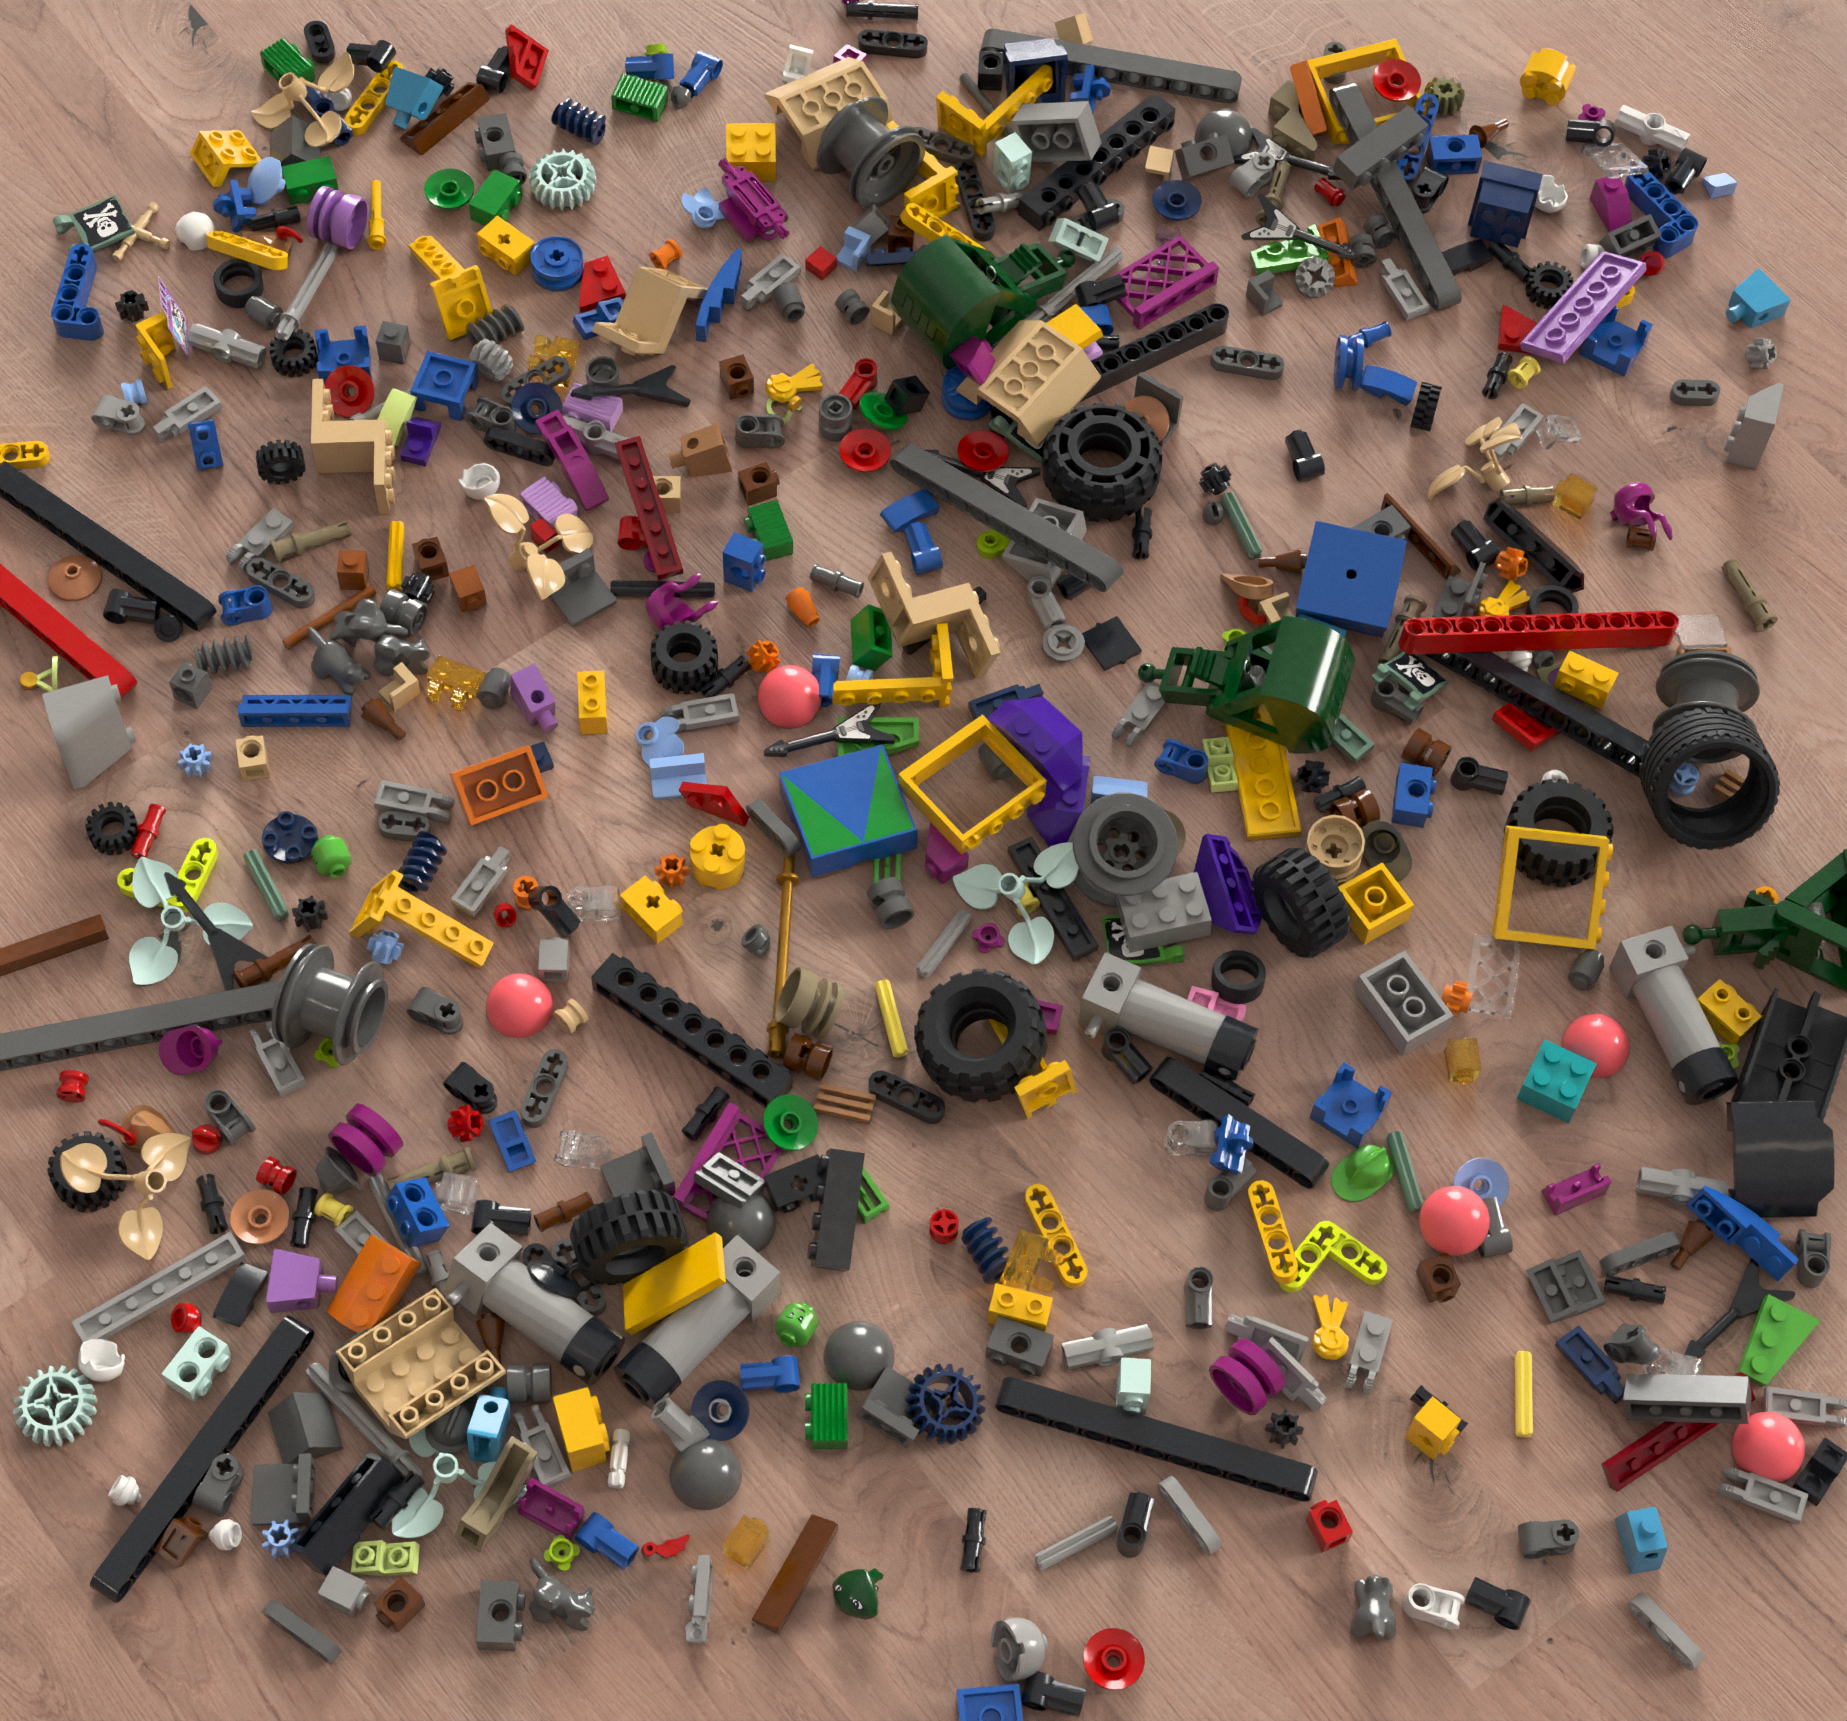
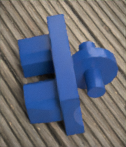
(1091, 86)
(232, 205)
(205, 444)
(1232, 1144)

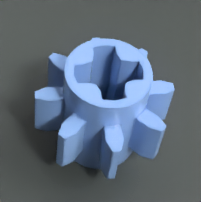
(195, 760)
(385, 946)
(277, 1532)

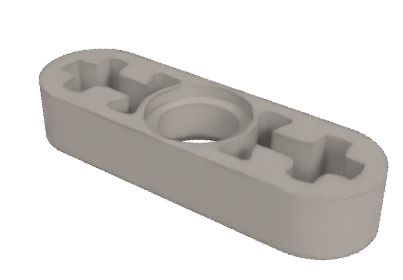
(1189, 1515)
(1666, 1631)

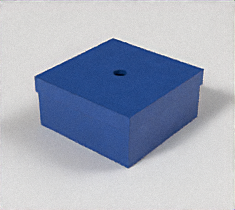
(1351, 578)

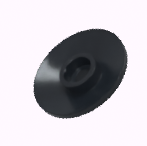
(554, 1277)

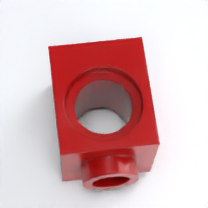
(1326, 1537)

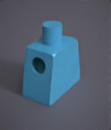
(411, 96)
(1757, 301)
(489, 1426)
(1642, 1535)

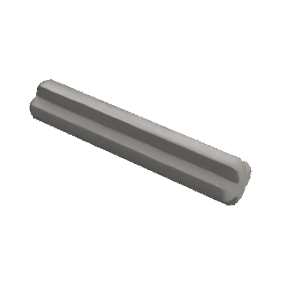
(943, 943)
(1076, 1543)

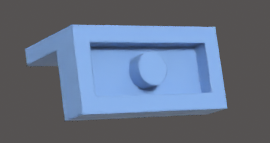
(670, 772)
(1105, 785)

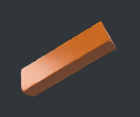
(1308, 98)
(1337, 232)

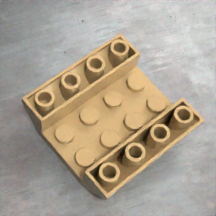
(819, 96)
(1034, 378)
(417, 1365)

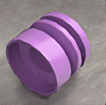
(337, 217)

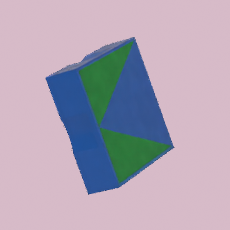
(848, 810)

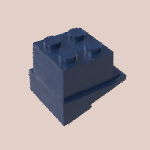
(1026, 57)
(1504, 203)

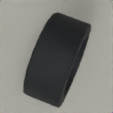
(234, 268)
(1553, 594)
(1238, 960)

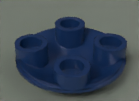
(289, 838)

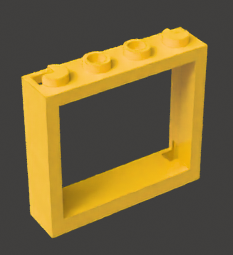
(1350, 61)
(949, 750)
(1506, 881)

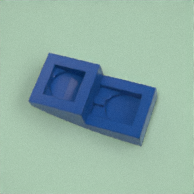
(606, 311)
(1384, 381)
(909, 510)
(512, 1141)

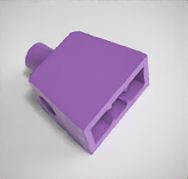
(533, 698)
(297, 1282)

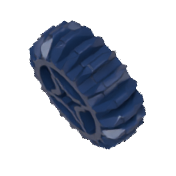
(967, 1412)

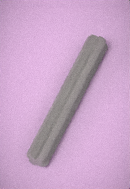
(380, 1191)

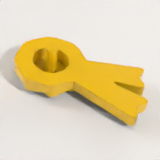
(783, 388)
(1505, 602)
(1330, 1340)

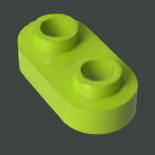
(992, 550)

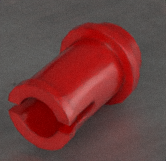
(1330, 192)

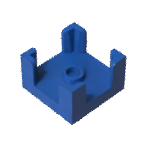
(1615, 344)
(342, 352)
(444, 382)
(1349, 1107)
(989, 1703)

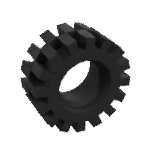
(1547, 273)
(294, 364)
(1426, 406)
(280, 461)
(105, 816)

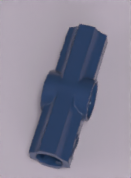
(322, 105)

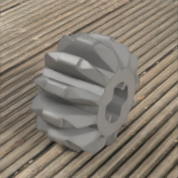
(491, 360)

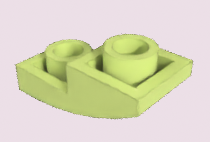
(397, 411)
(1220, 769)
(385, 1559)

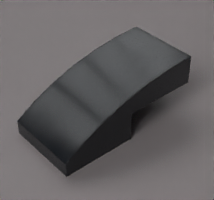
(1467, 255)
(239, 1294)
(1821, 1471)

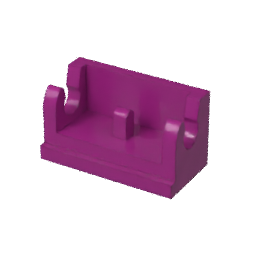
(1576, 1190)
(550, 1509)

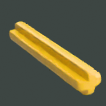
(395, 555)

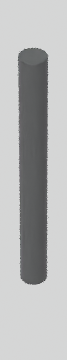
(981, 99)

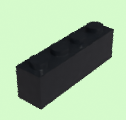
(837, 1209)
(346, 1514)

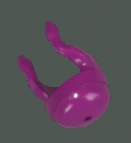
(1633, 507)
(666, 609)

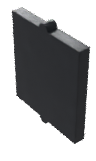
(1111, 643)

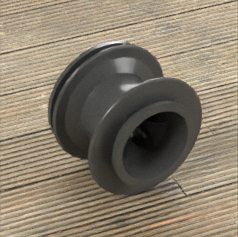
(878, 158)
(1704, 681)
(1101, 873)
(329, 1003)

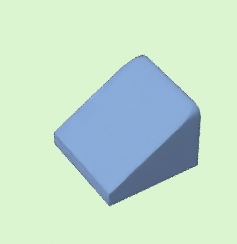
(1719, 185)

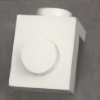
(797, 63)

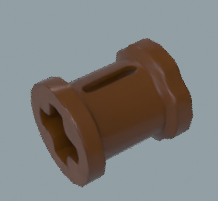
(1640, 538)

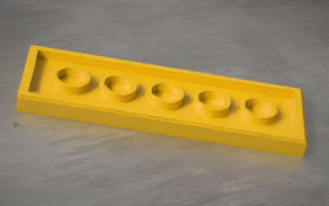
(1263, 784)

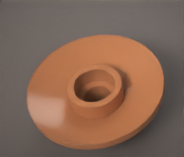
(1153, 412)
(75, 586)
(257, 1205)

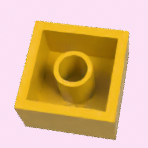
(753, 148)
(1375, 903)
(581, 1428)

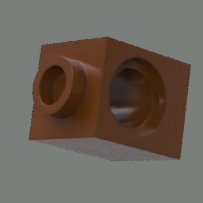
(899, 235)
(736, 377)
(749, 487)
(433, 567)
(1441, 1267)
(398, 1591)

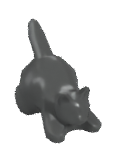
(365, 623)
(392, 651)
(333, 661)
(555, 1599)
(1374, 1608)

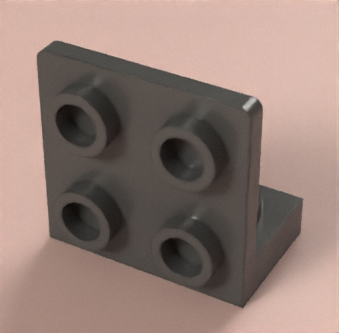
(1169, 397)
(583, 591)
(1460, 596)
(639, 1170)
(886, 1408)
(284, 1492)

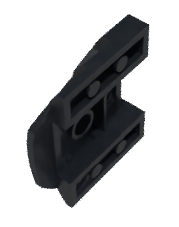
(1780, 1157)

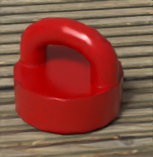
(1654, 263)
(206, 1139)
(185, 1318)

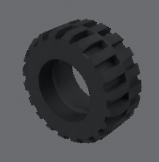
(1565, 803)
(1301, 902)
(627, 1236)

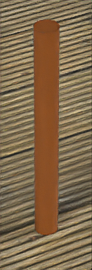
(329, 616)

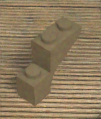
(1291, 129)
(498, 1493)

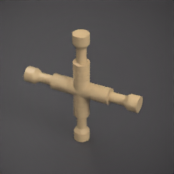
(141, 234)

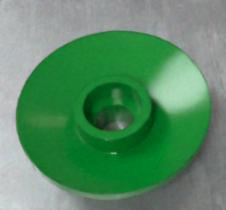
(449, 188)
(879, 412)
(799, 1115)

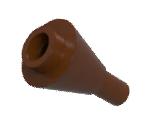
(1488, 131)
(1289, 561)
(378, 714)
(1695, 1237)
(491, 1330)

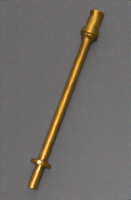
(787, 880)

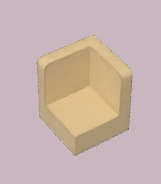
(1074, 29)
(1159, 161)
(883, 315)
(1274, 608)
(402, 689)

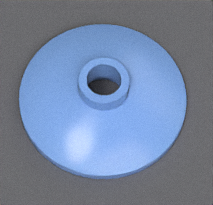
(1492, 1176)

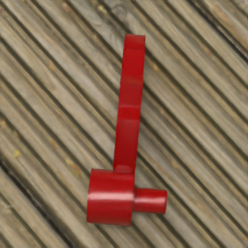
(667, 1549)

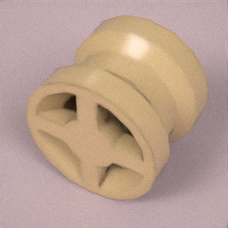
(570, 1016)

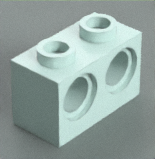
(1012, 163)
(1078, 239)
(190, 1361)
(1133, 1385)

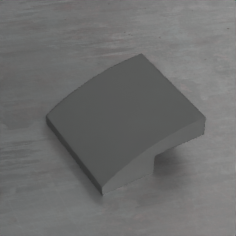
(1566, 1287)

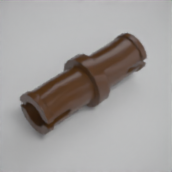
(563, 1211)

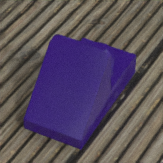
(420, 440)

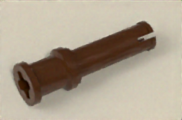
(264, 969)

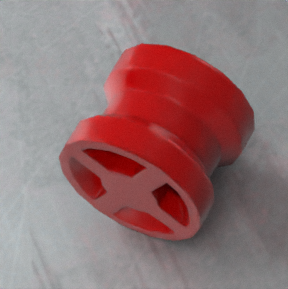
(72, 1086)
(944, 1219)

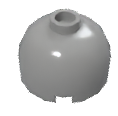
(1019, 1648)

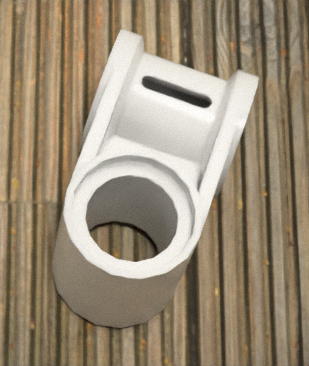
(1440, 1606)

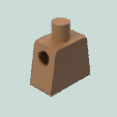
(703, 452)

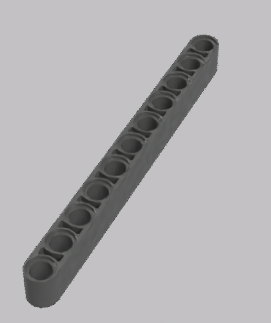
(1135, 69)
(1399, 204)
(1007, 517)
(135, 1026)

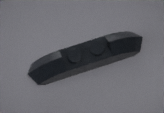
(1537, 546)

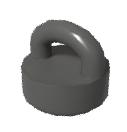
(756, 938)

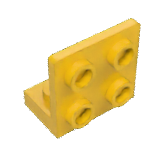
(219, 151)
(156, 342)

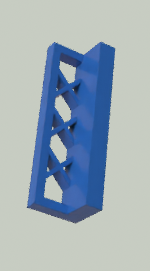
(295, 711)

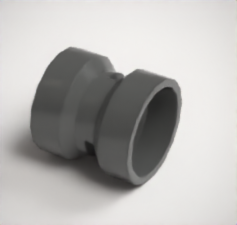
(512, 165)
(1378, 228)
(1363, 245)
(850, 304)

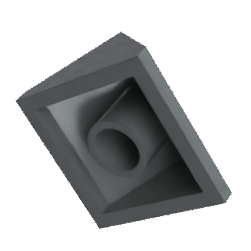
(289, 143)
(303, 1426)

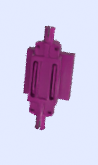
(750, 205)

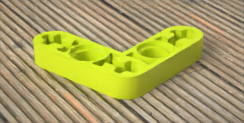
(192, 862)
(1332, 1248)

